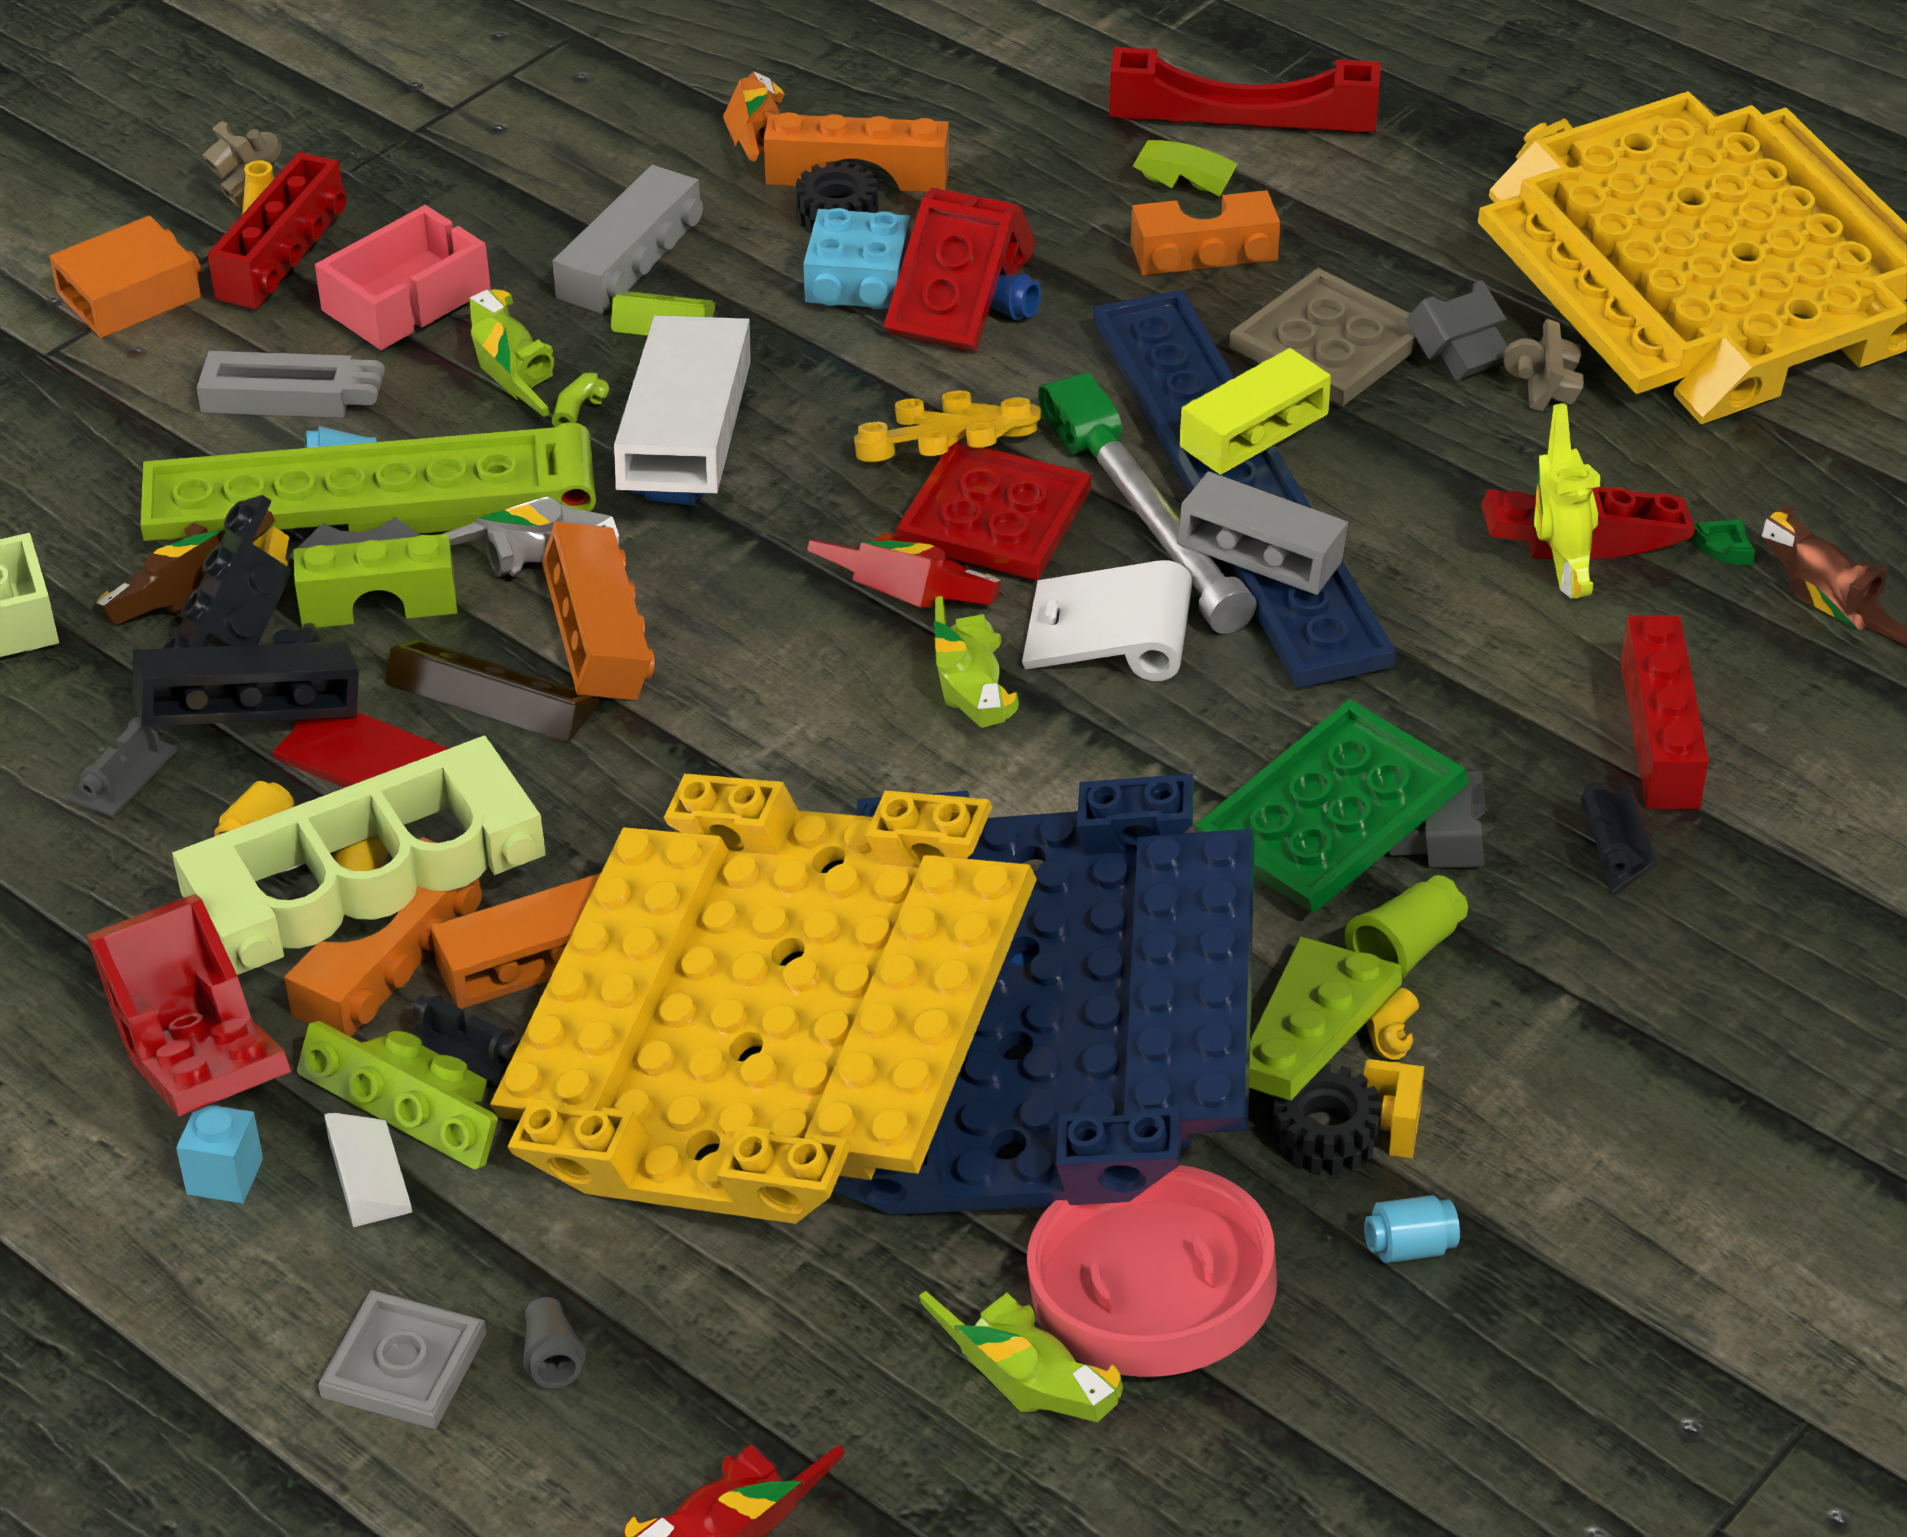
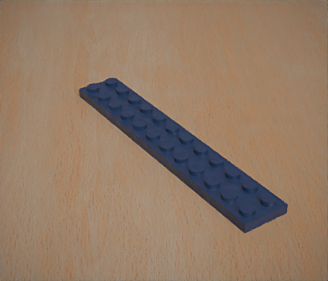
(1166, 366)

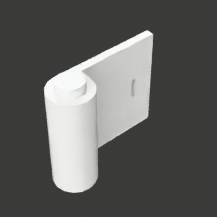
(1112, 613)

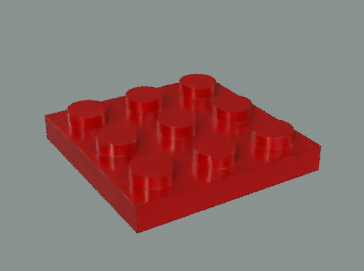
(995, 509)

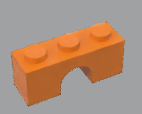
(1173, 242)

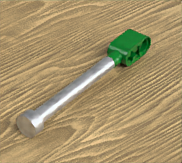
(1089, 421)

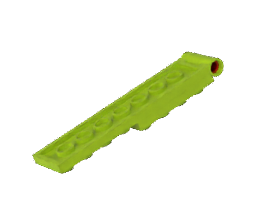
(421, 481)

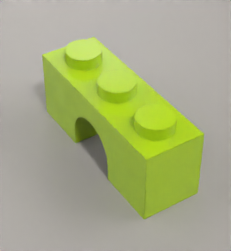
(412, 568)

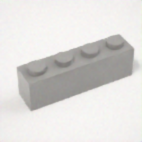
(627, 239)

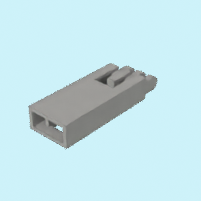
(286, 383)

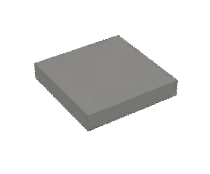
(402, 1359)

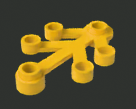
(938, 430)

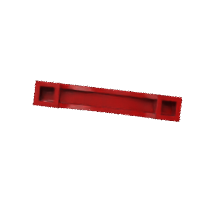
(1334, 100)

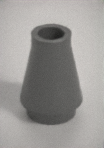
(551, 1347)

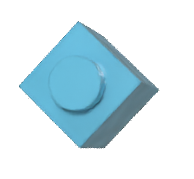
(220, 1153)

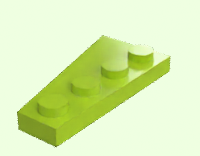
(1315, 1012)

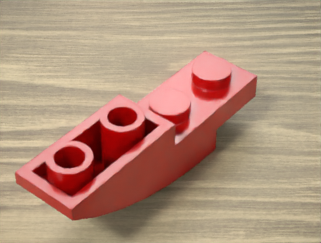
(1626, 521)

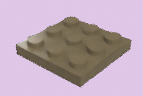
(1334, 328)

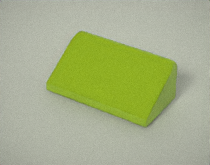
(635, 310)

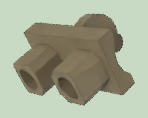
(235, 153)
(1547, 366)

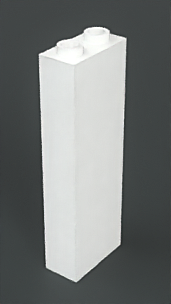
(683, 405)

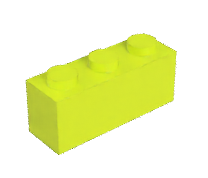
(1255, 410)

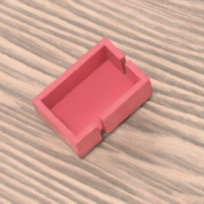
(402, 276)

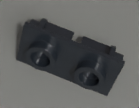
(1618, 834)
(471, 1039)

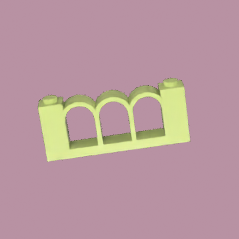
(469, 779)

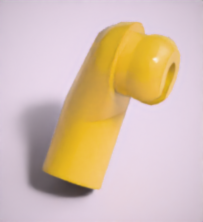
(1387, 1025)

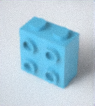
(855, 257)

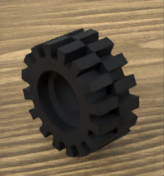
(834, 188)
(1328, 1144)

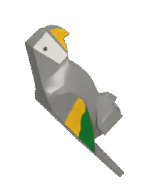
(523, 531)

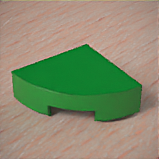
(1724, 541)

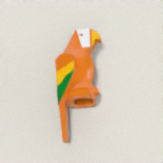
(749, 111)

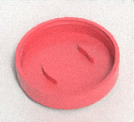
(1155, 1278)

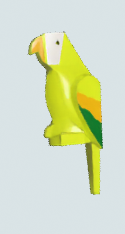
(1566, 507)

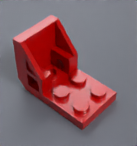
(954, 267)
(183, 1007)

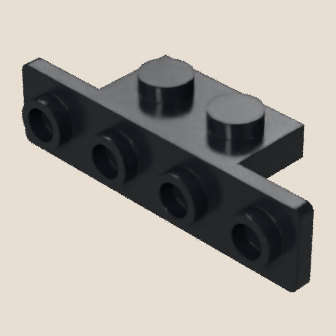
(238, 586)

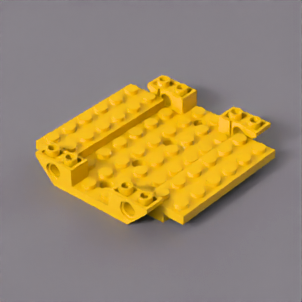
(1705, 249)
(684, 973)

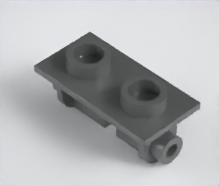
(122, 770)

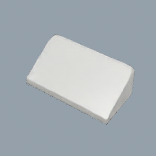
(367, 1168)

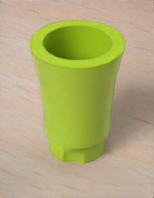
(1409, 923)

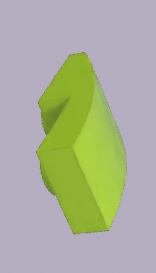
(1167, 160)

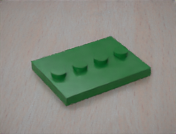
(1336, 803)

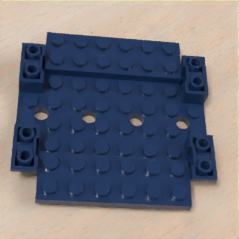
(1126, 1009)

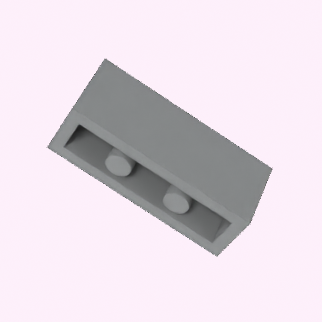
(1262, 532)

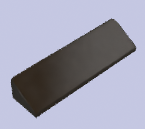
(488, 689)

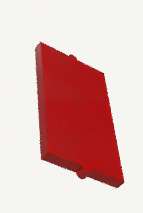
(351, 748)

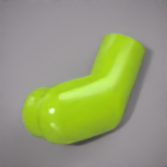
(572, 397)

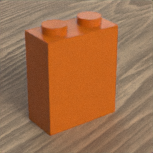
(126, 276)

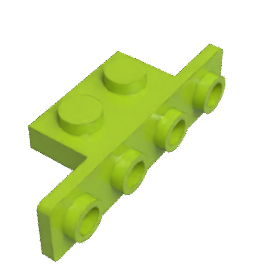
(406, 1086)

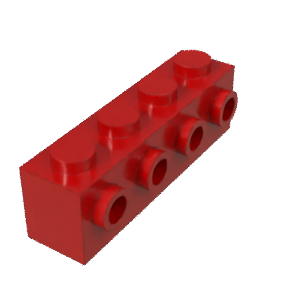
(277, 230)

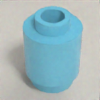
(1412, 1228)

